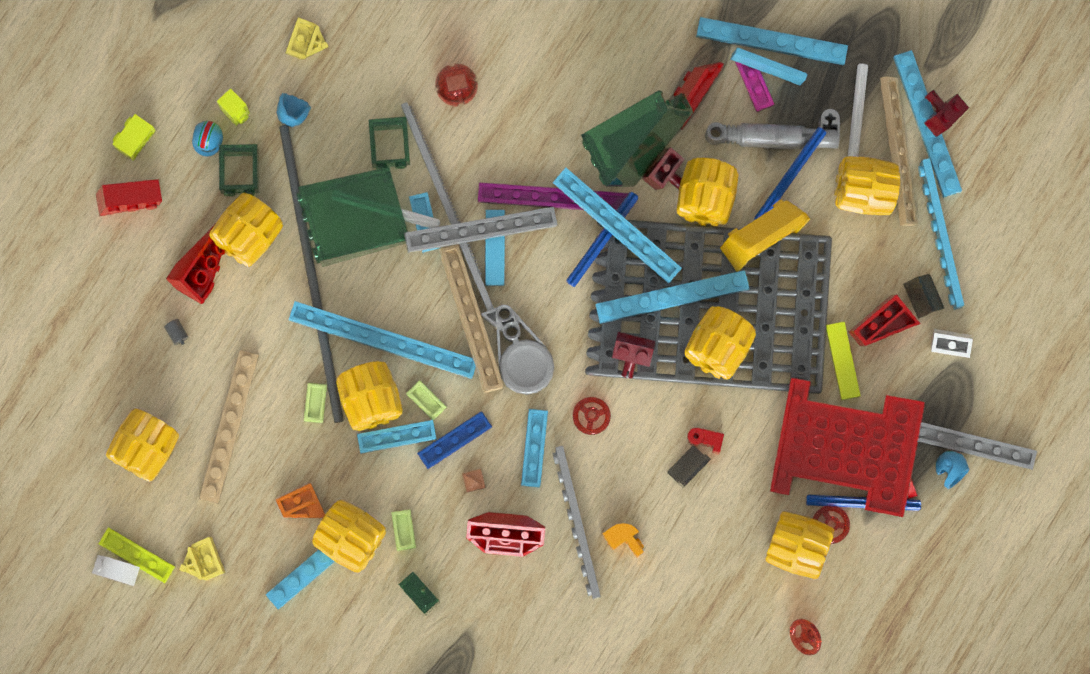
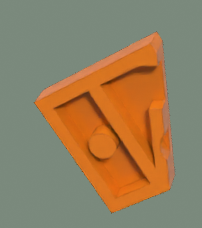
(301, 504)

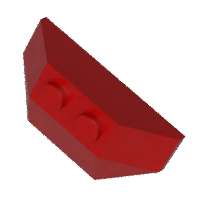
(698, 83)
(505, 533)

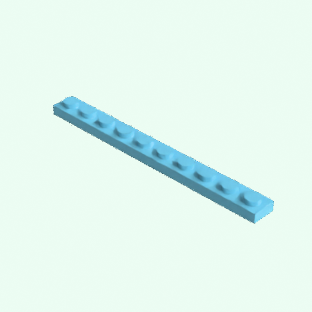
(382, 340)

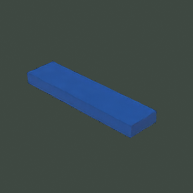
(454, 440)

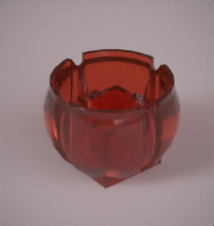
(458, 96)

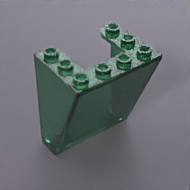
(635, 138)
(352, 216)

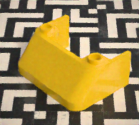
(763, 233)

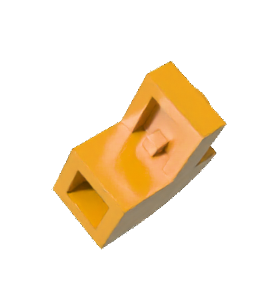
(624, 533)

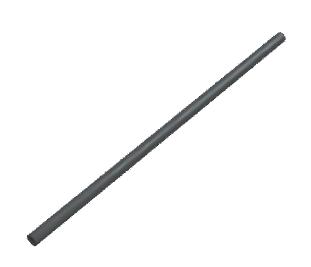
(311, 273)

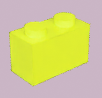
(233, 107)
(133, 137)

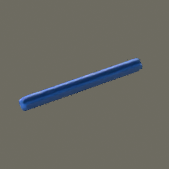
(792, 171)
(599, 243)
(854, 502)

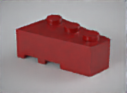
(128, 197)
(885, 320)

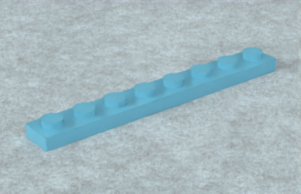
(772, 41)
(922, 110)
(617, 225)
(942, 242)
(672, 296)

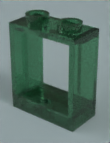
(389, 124)
(239, 150)
(425, 600)

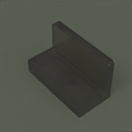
(923, 295)
(688, 466)

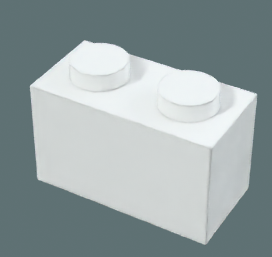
(951, 343)

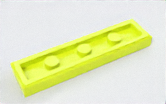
(842, 361)
(136, 555)

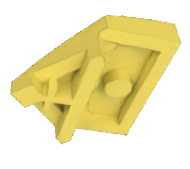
(305, 40)
(203, 560)

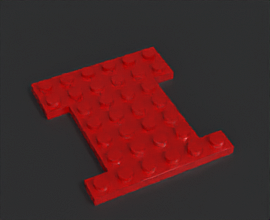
(849, 447)

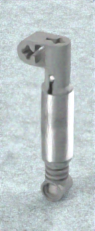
(776, 135)

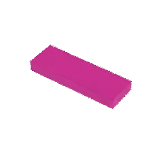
(755, 87)

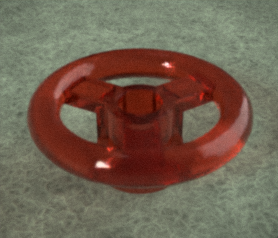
(605, 411)
(846, 525)
(808, 635)

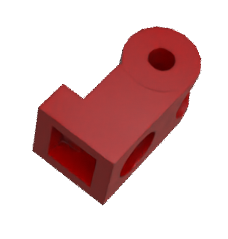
(707, 438)

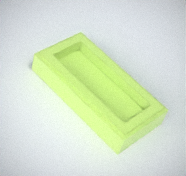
(426, 400)
(315, 402)
(403, 530)

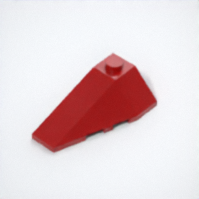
(196, 269)

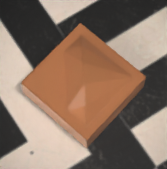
(473, 480)

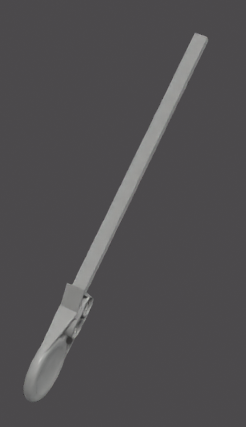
(526, 363)

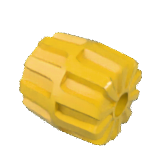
(867, 185)
(707, 191)
(246, 229)
(720, 342)
(369, 395)
(142, 444)
(349, 535)
(800, 544)

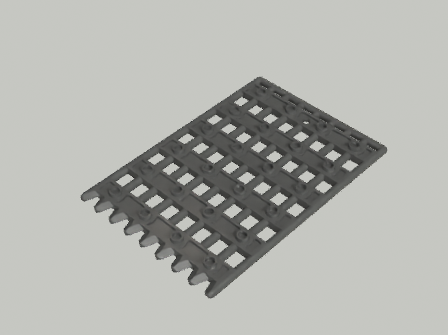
(767, 291)

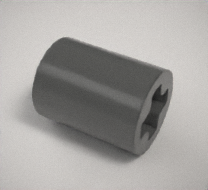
(176, 332)

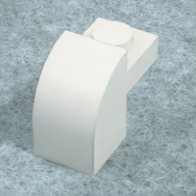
(115, 570)

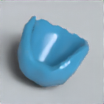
(292, 110)

